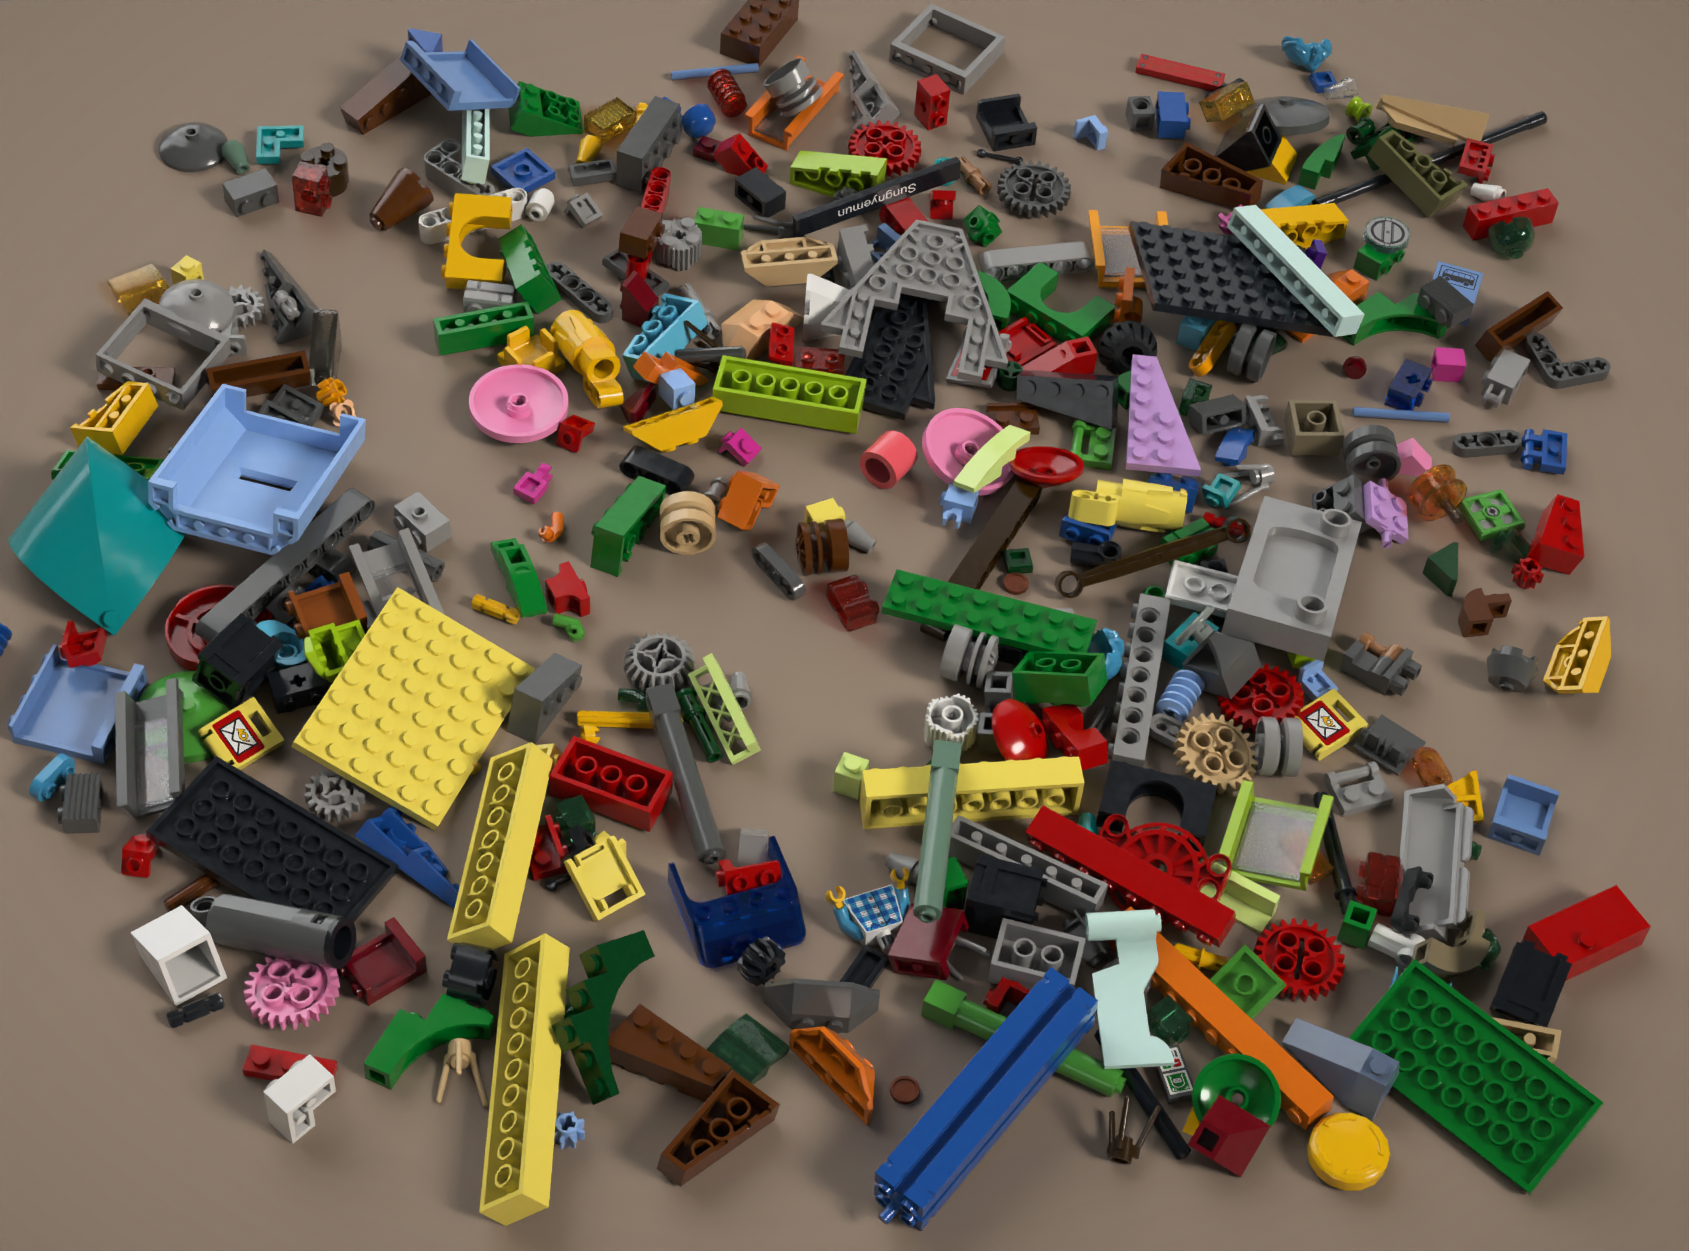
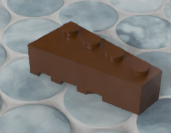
(662, 1052)
(719, 1126)

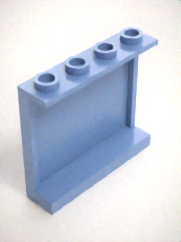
(462, 77)
(73, 707)

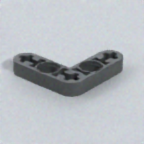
(1592, 369)

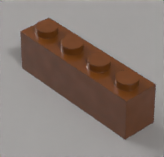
(1518, 326)
(261, 374)

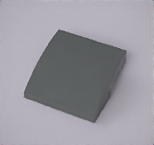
(293, 407)

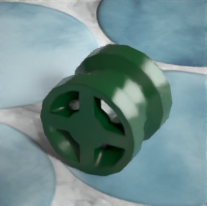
(1008, 378)

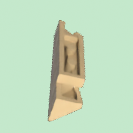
(1433, 120)

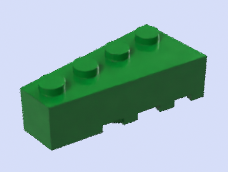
(625, 524)

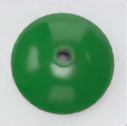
(1238, 1075)

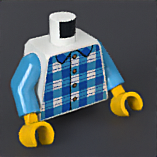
(873, 915)

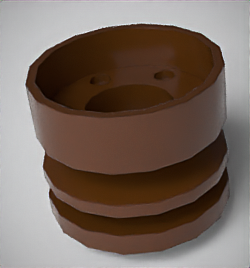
(819, 547)

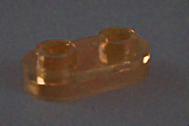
(1436, 769)

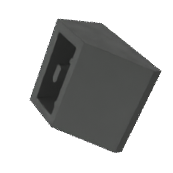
(1344, 496)

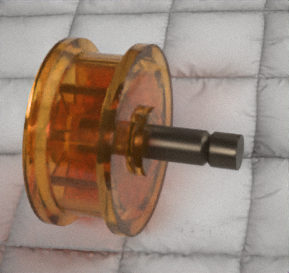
(1437, 493)

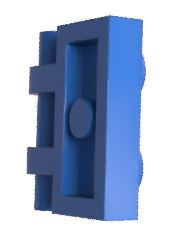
(1551, 454)

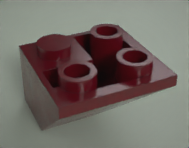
(1229, 1135)

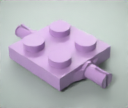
(1385, 512)

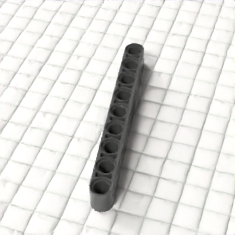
(289, 563)

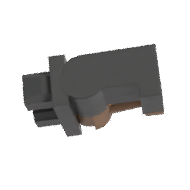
(1381, 672)

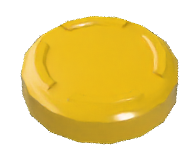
(1348, 1151)

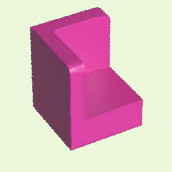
(1448, 364)

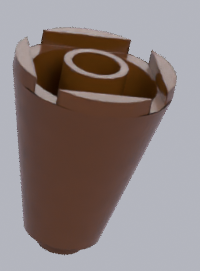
(400, 200)

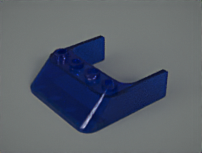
(729, 923)

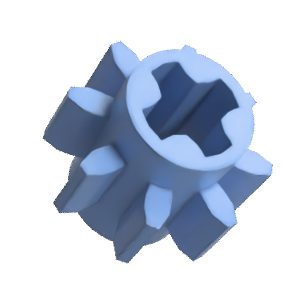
(568, 1130)

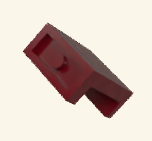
(924, 947)
(384, 964)

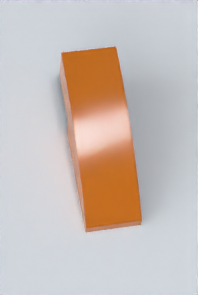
(650, 367)

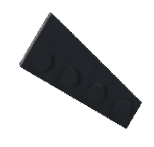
(1072, 394)

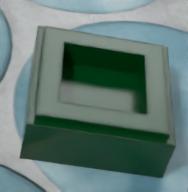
(1018, 560)

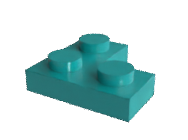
(273, 138)

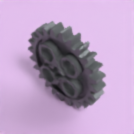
(1051, 189)

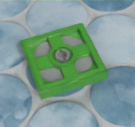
(1490, 514)

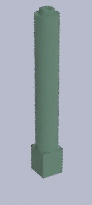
(937, 831)

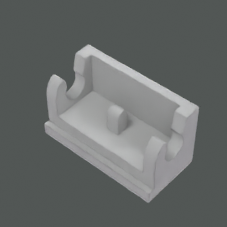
(1260, 420)

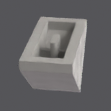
(752, 846)

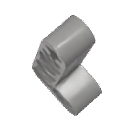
(445, 170)

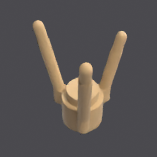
(459, 1057)

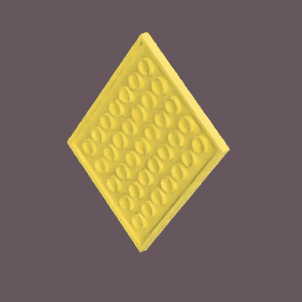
(413, 708)

